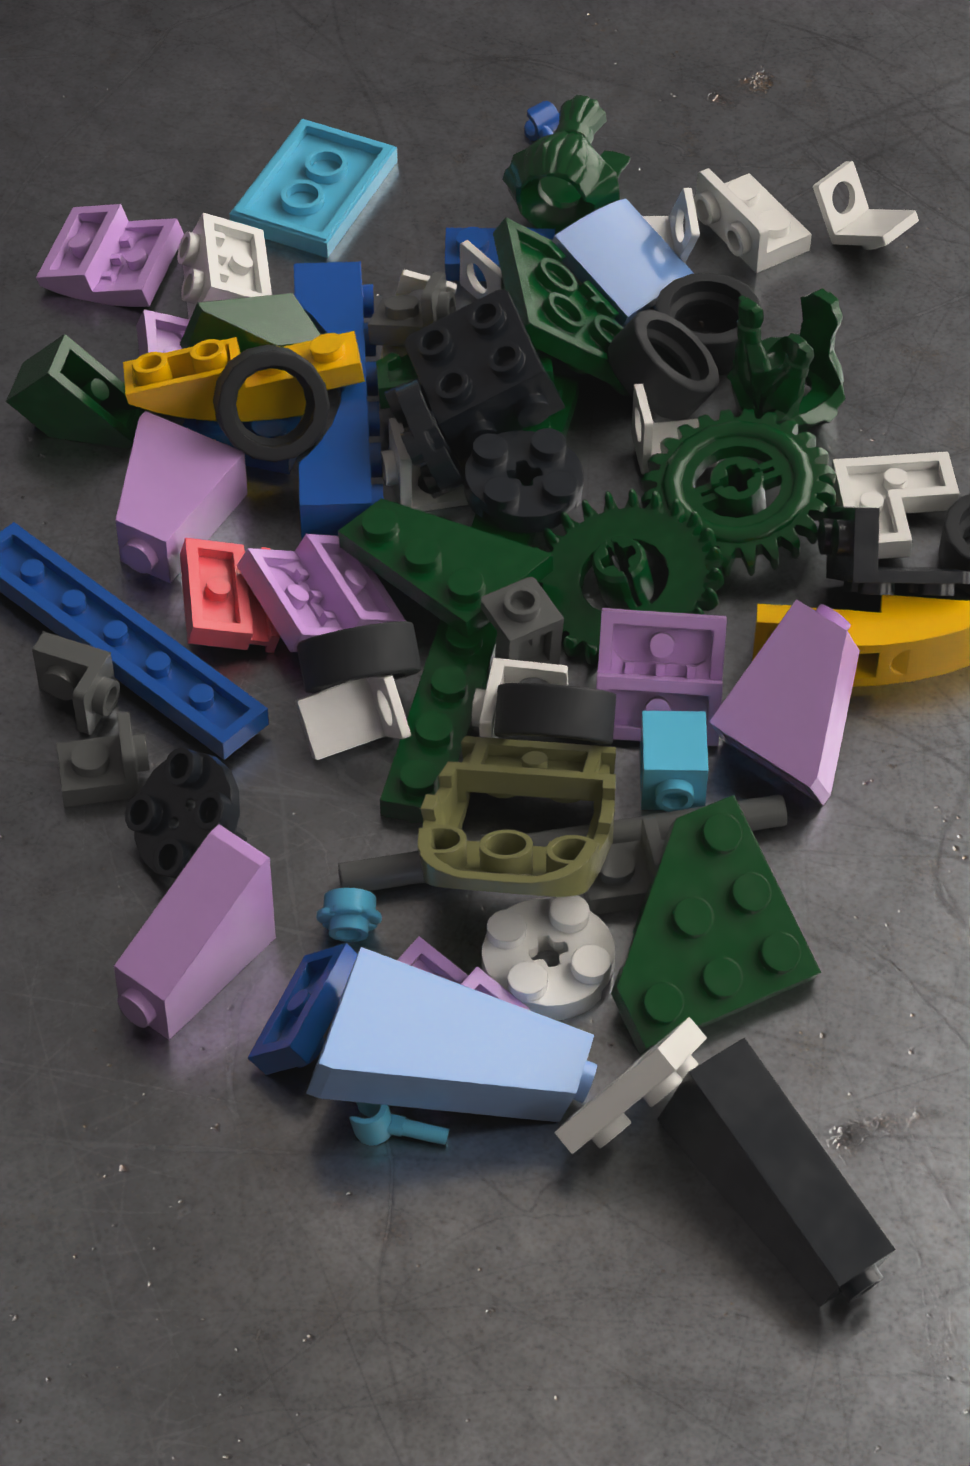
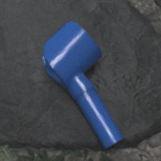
(542, 122)

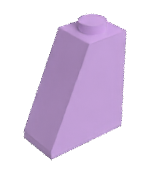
(174, 491)
(795, 700)
(198, 935)

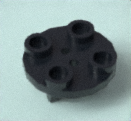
(188, 791)

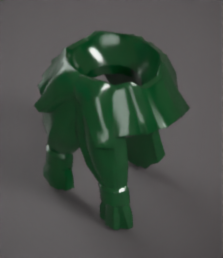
(542, 171)
(774, 371)

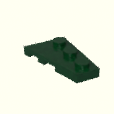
(439, 560)

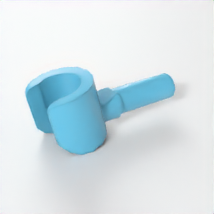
(384, 1124)

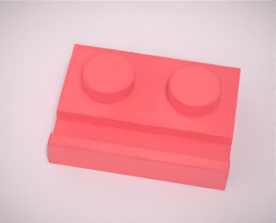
(219, 600)

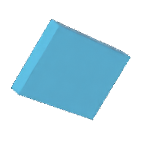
(315, 187)

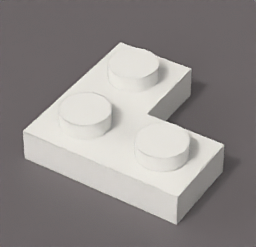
(897, 487)
(648, 1077)

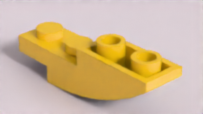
(185, 379)
(898, 644)

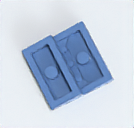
(620, 257)

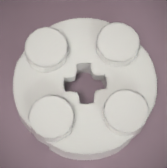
(556, 926)

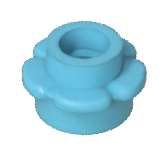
(349, 914)

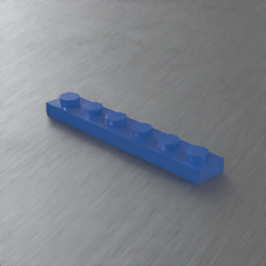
(141, 653)

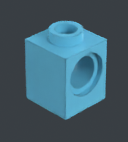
(673, 760)

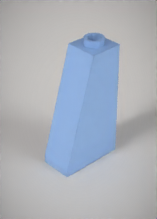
(447, 1048)

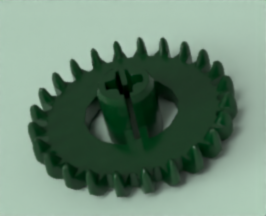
(739, 484)
(626, 536)

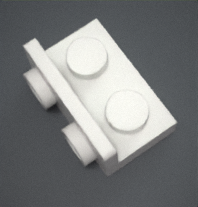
(749, 220)
(222, 262)

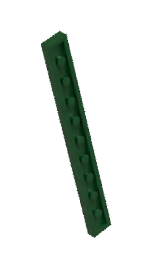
(451, 675)

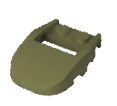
(506, 858)

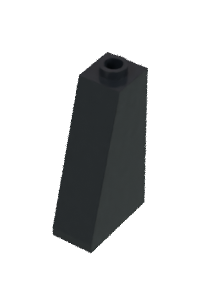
(776, 1174)

